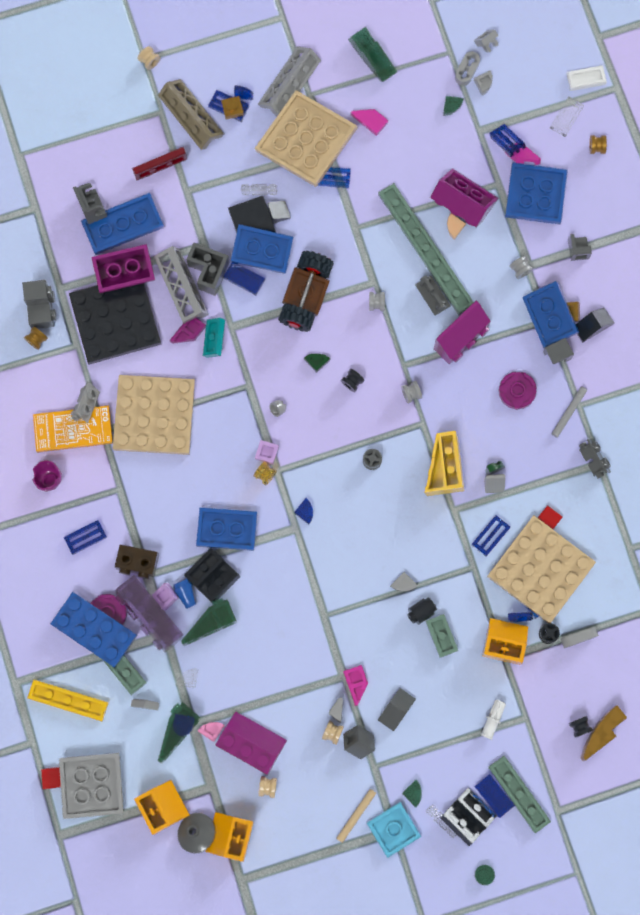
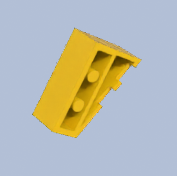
(445, 469)

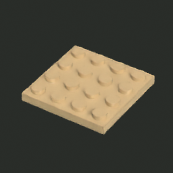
(306, 138)
(154, 414)
(541, 569)

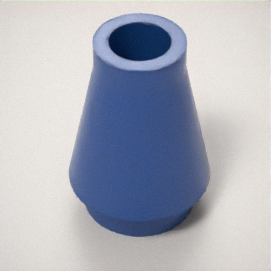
(185, 593)

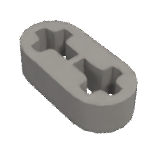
(470, 69)
(579, 637)

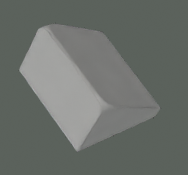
(494, 483)
(336, 710)

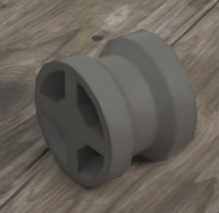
(373, 455)

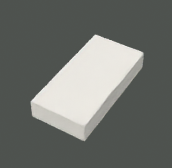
(586, 78)

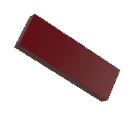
(159, 163)

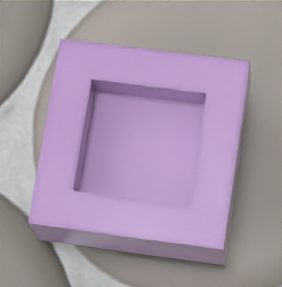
(266, 452)
(165, 596)

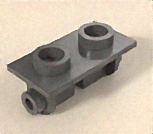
(432, 295)
(599, 464)

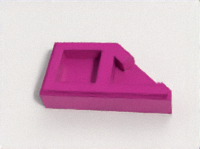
(370, 119)
(525, 155)
(356, 682)

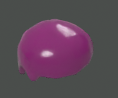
(46, 476)

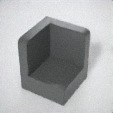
(579, 248)
(559, 351)
(359, 742)

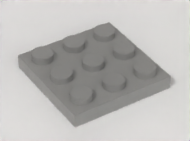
(91, 785)

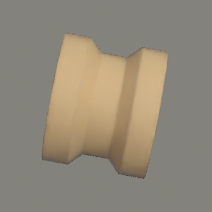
(149, 58)
(332, 732)
(267, 787)

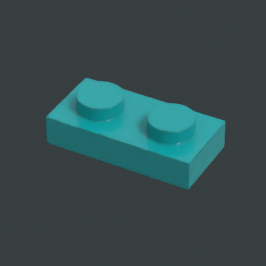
(213, 337)

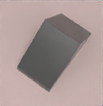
(396, 709)

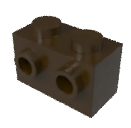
(136, 561)

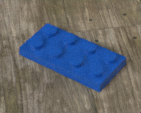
(123, 224)
(93, 629)

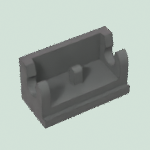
(90, 203)

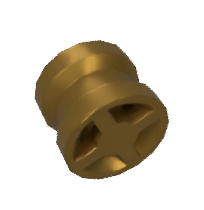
(598, 144)
(35, 338)

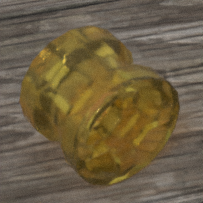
(265, 473)

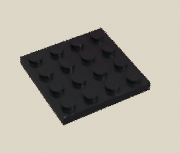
(114, 321)

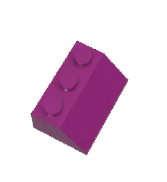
(463, 197)
(123, 268)
(462, 333)
(251, 743)

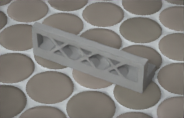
(294, 80)
(187, 282)

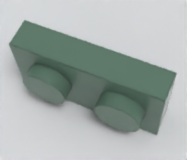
(441, 636)

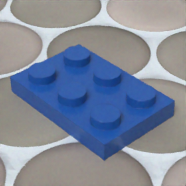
(261, 249)
(550, 314)
(226, 529)

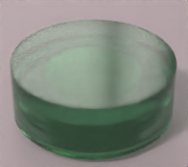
(484, 875)

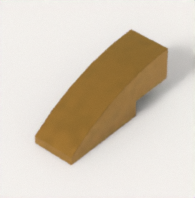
(602, 732)

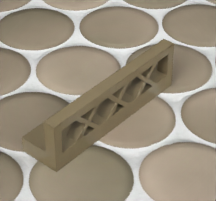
(187, 114)

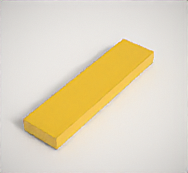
(67, 700)

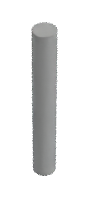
(568, 413)

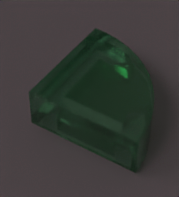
(452, 104)
(413, 793)

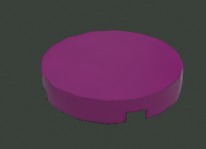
(517, 390)
(109, 605)

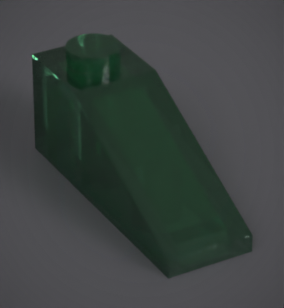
(213, 620)
(172, 739)

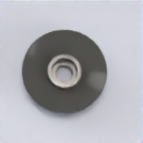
(202, 838)

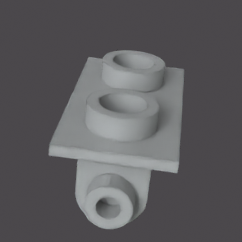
(86, 403)

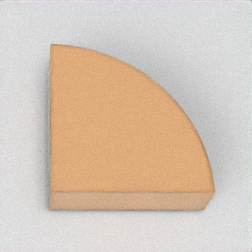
(454, 225)

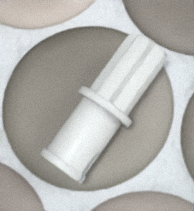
(493, 719)

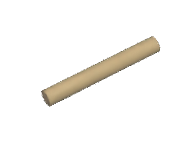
(356, 815)

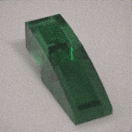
(372, 54)

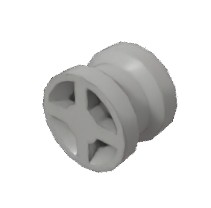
(521, 267)
(376, 301)
(411, 391)

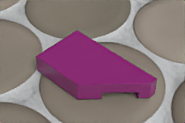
(188, 331)

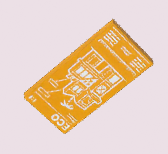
(61, 432)

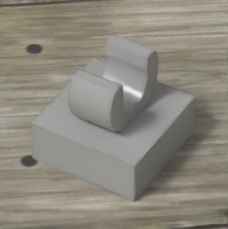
(487, 38)

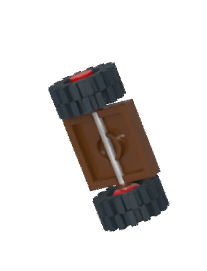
(305, 291)

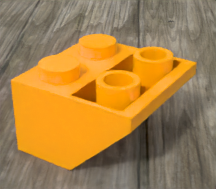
(505, 641)
(161, 807)
(231, 837)

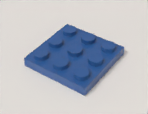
(536, 193)

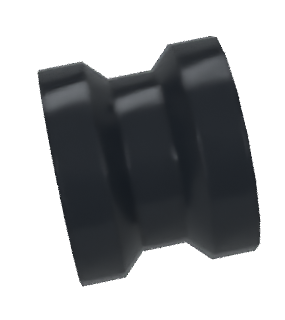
(352, 380)
(551, 631)
(580, 726)

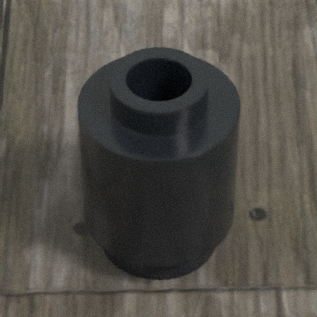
(421, 611)

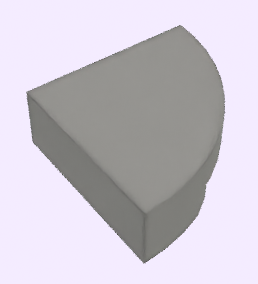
(484, 82)
(404, 583)
(145, 704)

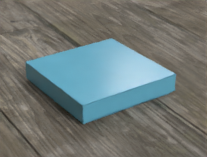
(393, 829)

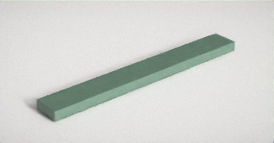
(425, 248)

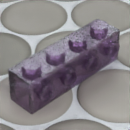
(148, 613)

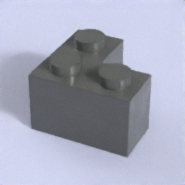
(211, 263)
(39, 302)

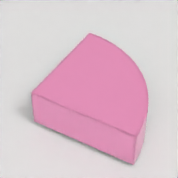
(211, 730)

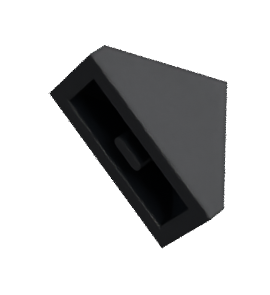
(593, 324)

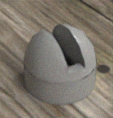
(277, 408)

